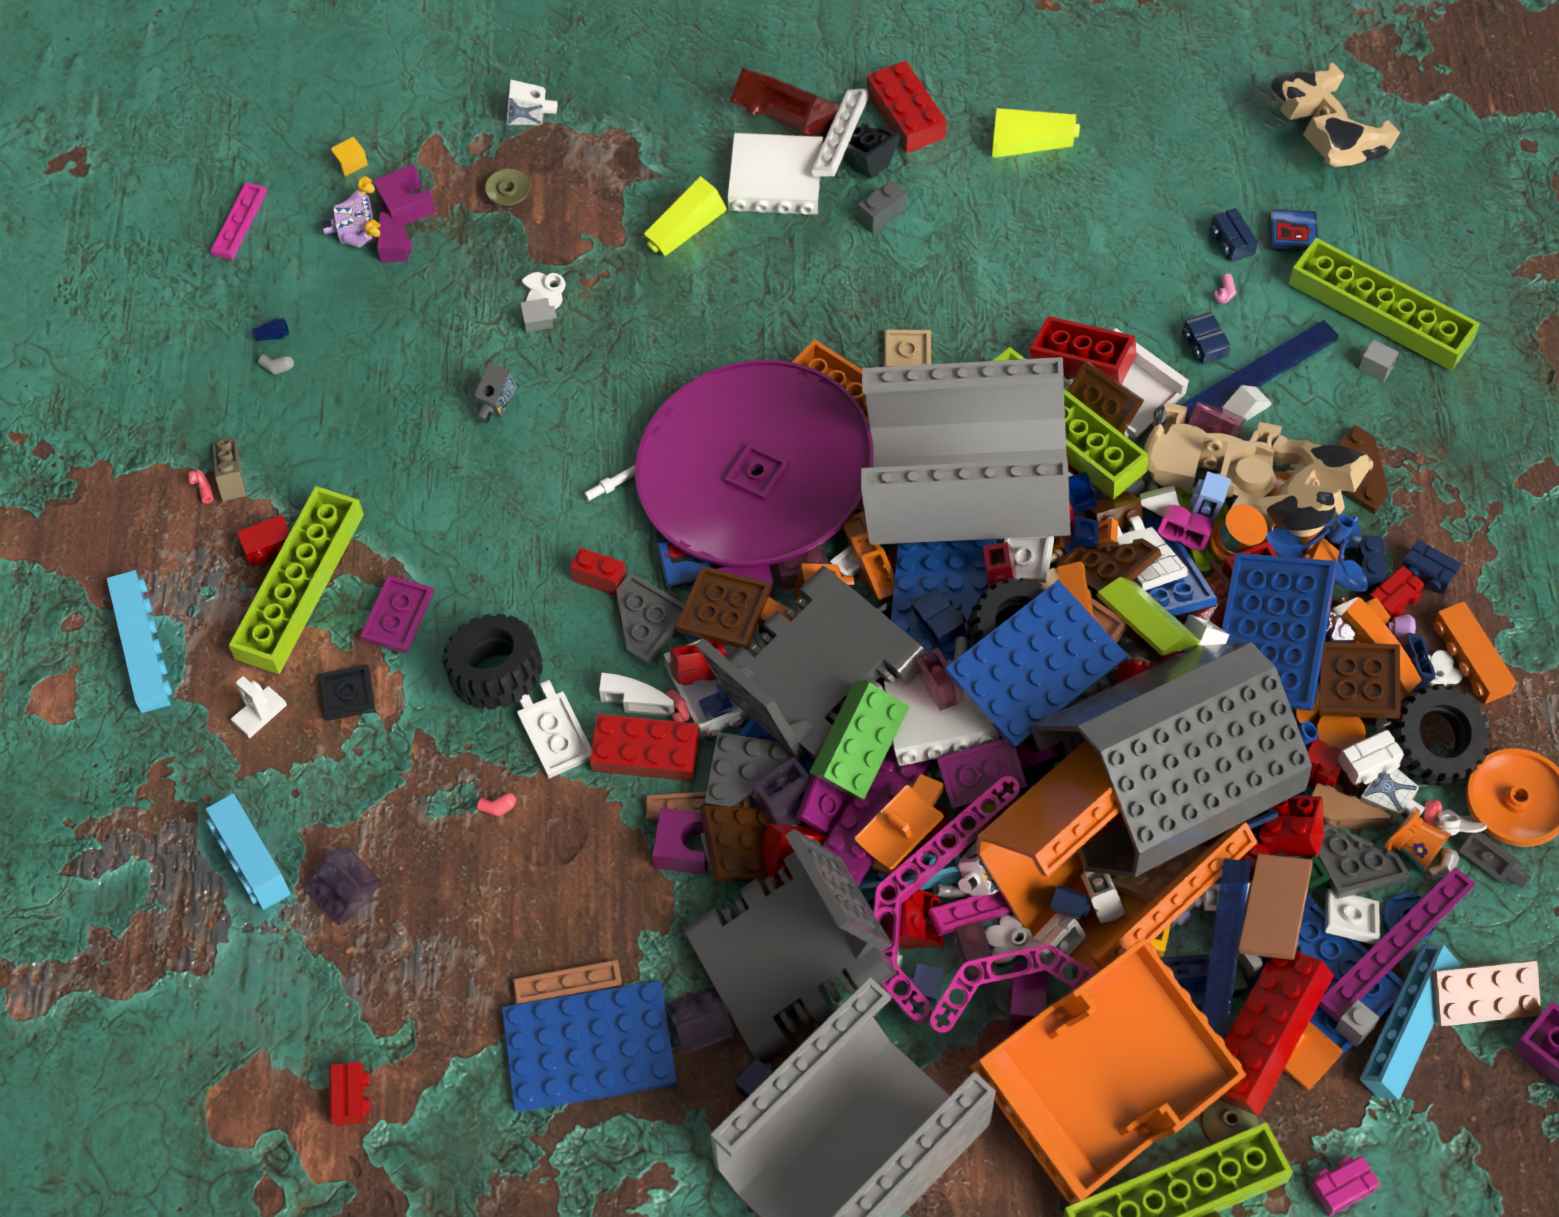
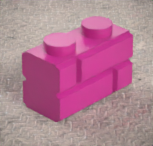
(1344, 1185)

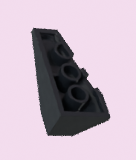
(869, 148)

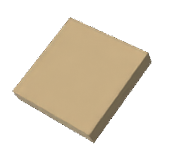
(907, 347)

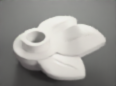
(541, 287)
(1444, 669)
(1452, 823)
(1003, 937)

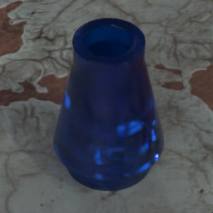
(271, 330)

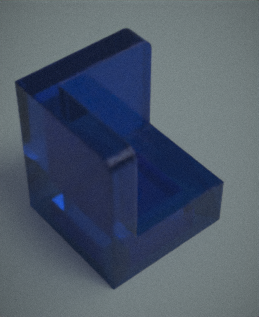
(1081, 492)
(1082, 533)
(716, 704)

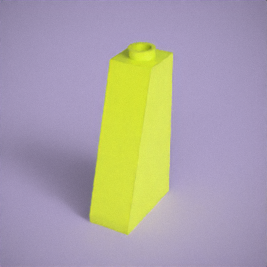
(1032, 131)
(685, 217)

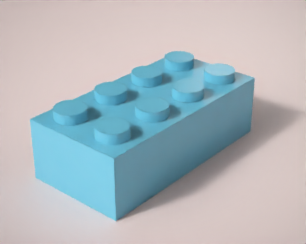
(246, 852)

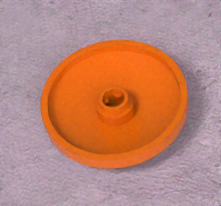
(1516, 797)

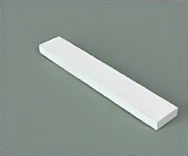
(840, 133)

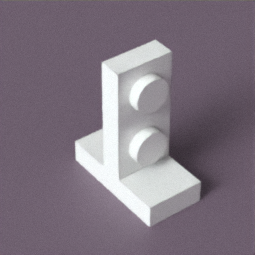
(259, 708)

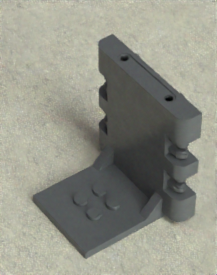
(812, 662)
(791, 947)

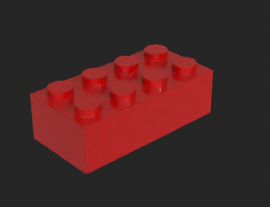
(906, 106)
(1078, 342)
(645, 747)

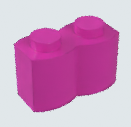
(1188, 528)

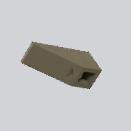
(228, 469)

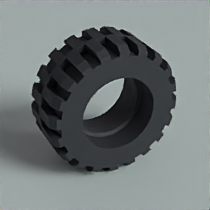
(998, 600)
(500, 683)
(1467, 726)

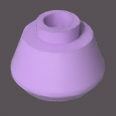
(1402, 625)

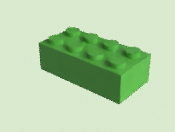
(859, 739)

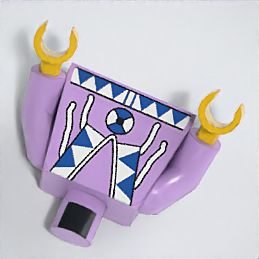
(355, 218)

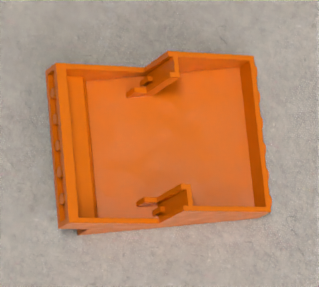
(1108, 1071)

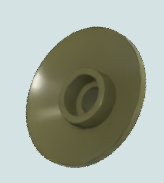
(504, 181)
(1216, 1123)

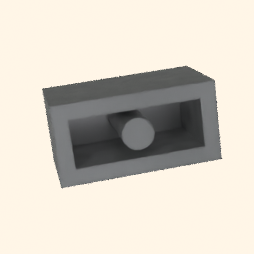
(881, 206)

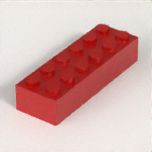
(1273, 1025)

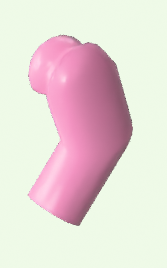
(1227, 291)

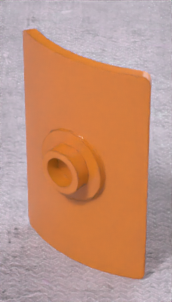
(898, 827)
(1312, 1057)

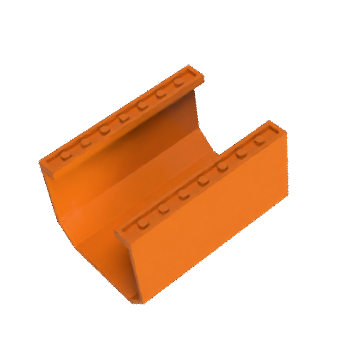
(1036, 849)

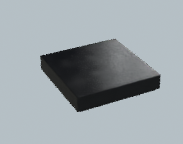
(347, 692)

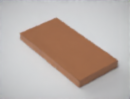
(1275, 906)

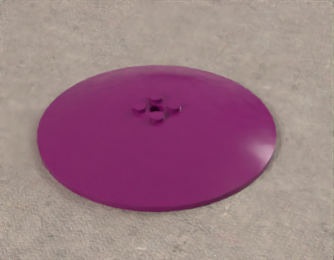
(747, 418)

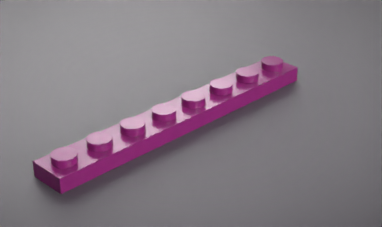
(1396, 944)

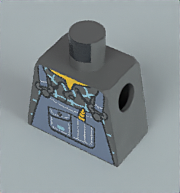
(494, 392)

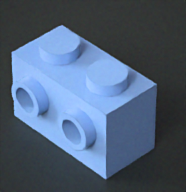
(1209, 495)

